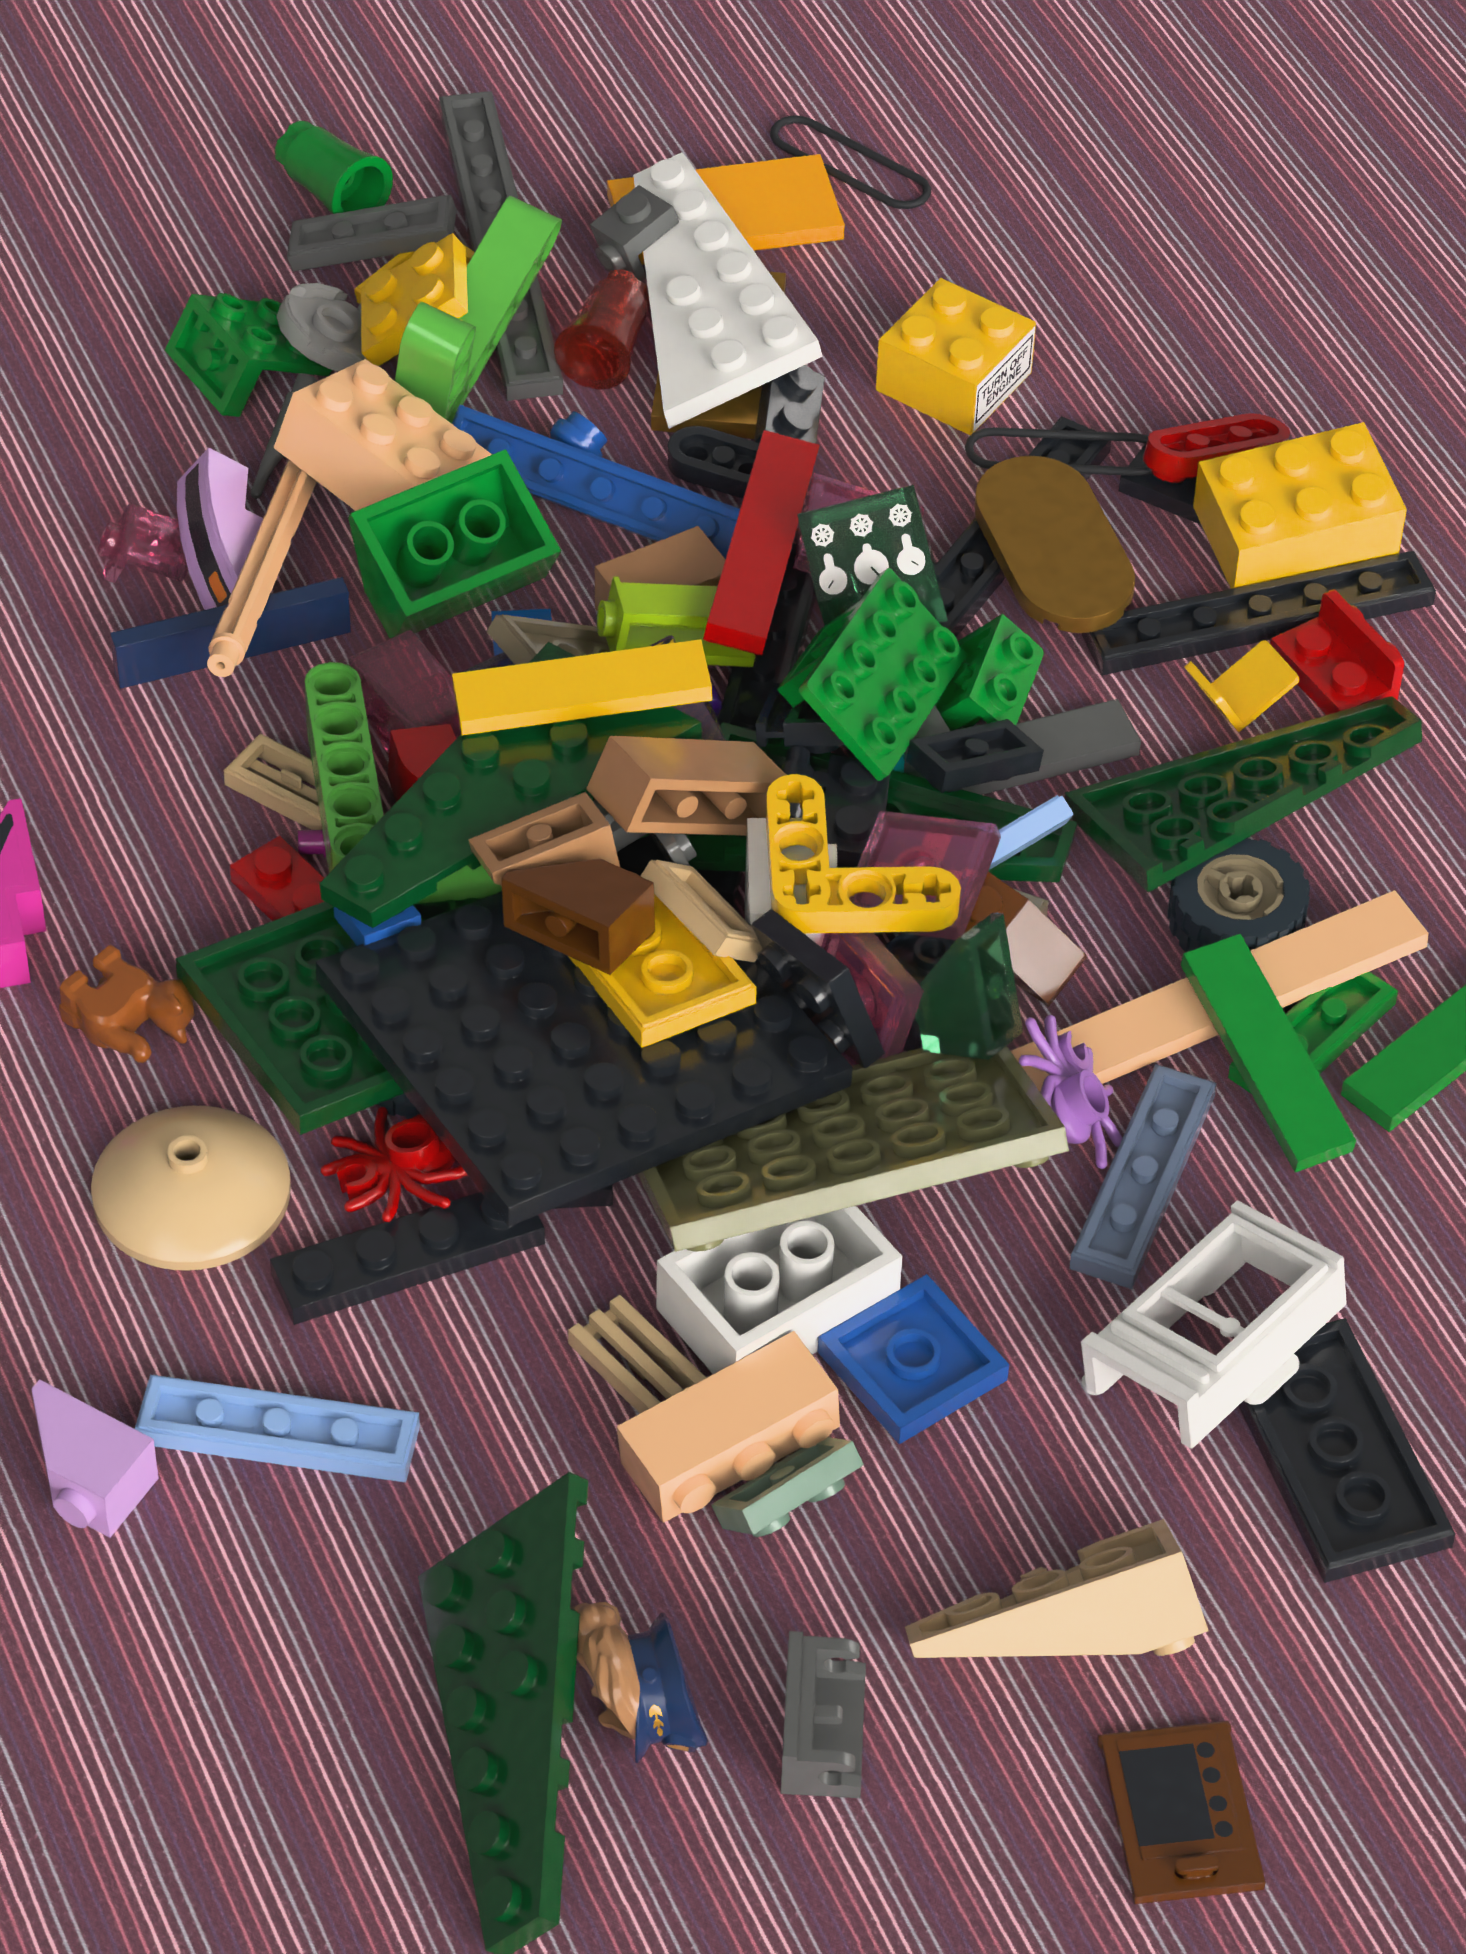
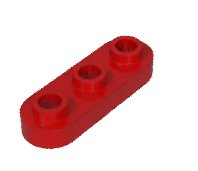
(1177, 450)

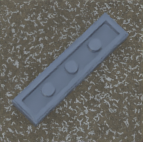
(1143, 1176)

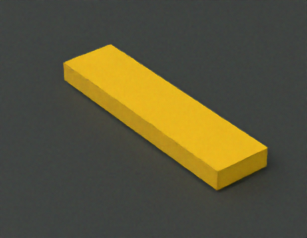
(581, 687)

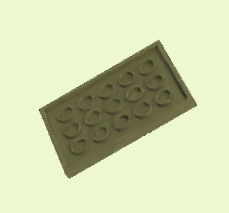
(890, 1133)

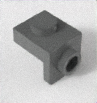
(630, 229)

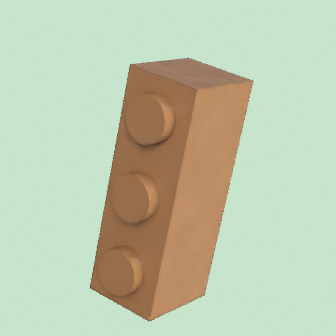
(682, 784)

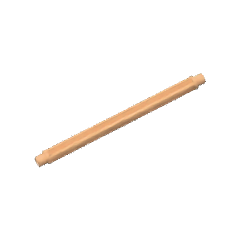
(260, 570)

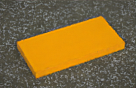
(769, 200)

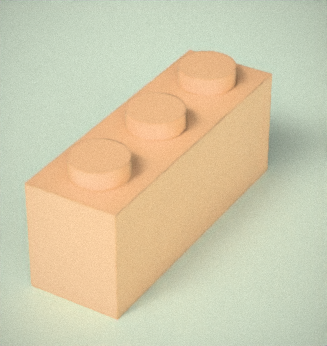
(729, 1427)

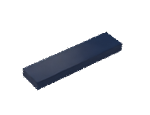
(183, 642)

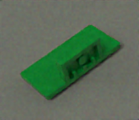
(876, 672)

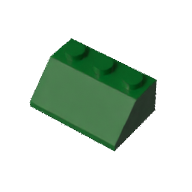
(451, 545)

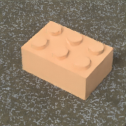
(370, 436)

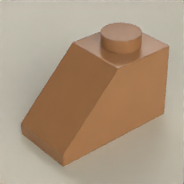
(552, 836)

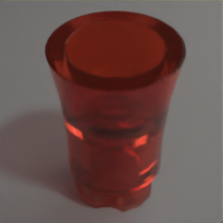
(602, 336)

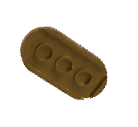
(1054, 543)

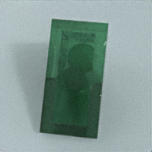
(971, 995)

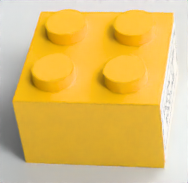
(955, 356)

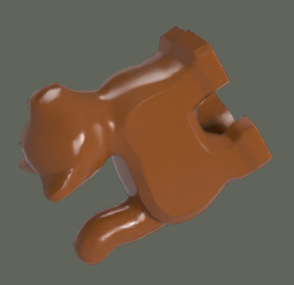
(122, 1003)

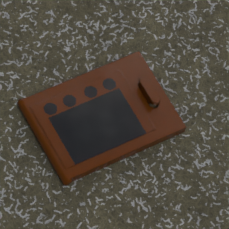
(1181, 1812)

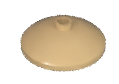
(195, 1209)

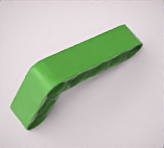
(445, 353)
(348, 777)

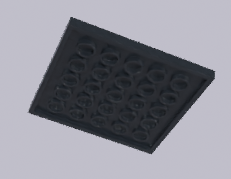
(542, 1078)

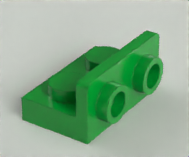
(992, 677)

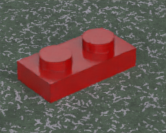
(277, 879)

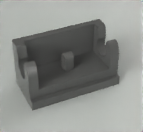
(823, 1717)

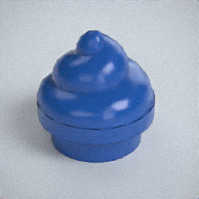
(579, 433)

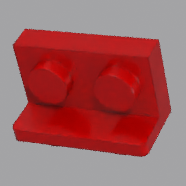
(1341, 657)

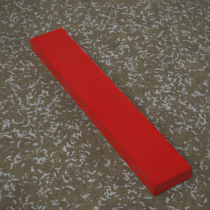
(761, 543)

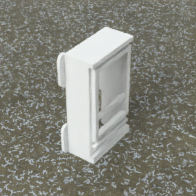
(1258, 1357)

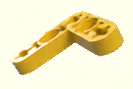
(830, 888)

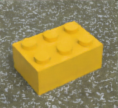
(1299, 506)

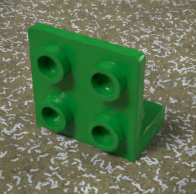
(228, 343)

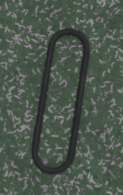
(859, 148)
(1061, 434)

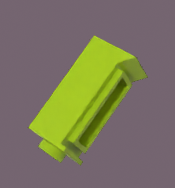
(649, 612)

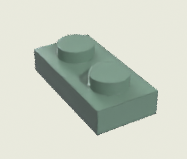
(806, 1475)

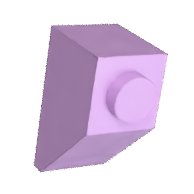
(91, 1461)

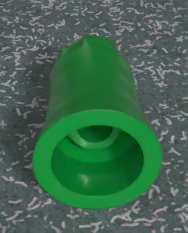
(333, 169)

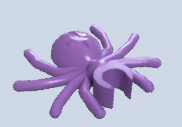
(1072, 1087)

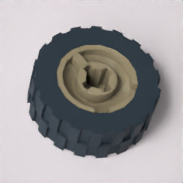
(1239, 891)

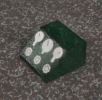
(861, 539)

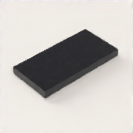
(1346, 1462)

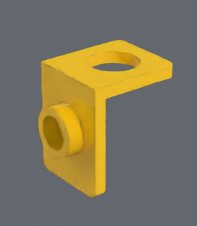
(1248, 685)

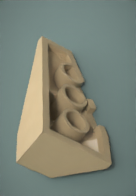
(1120, 1600)

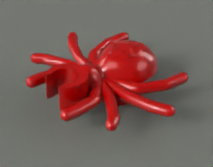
(403, 1155)

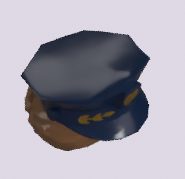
(638, 1680)

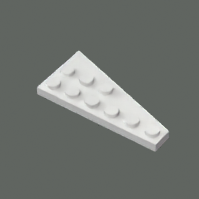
(713, 302)

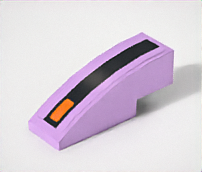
(215, 525)

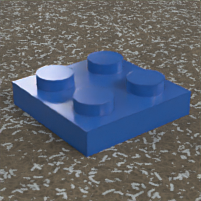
(913, 1358)

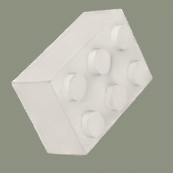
(776, 1283)

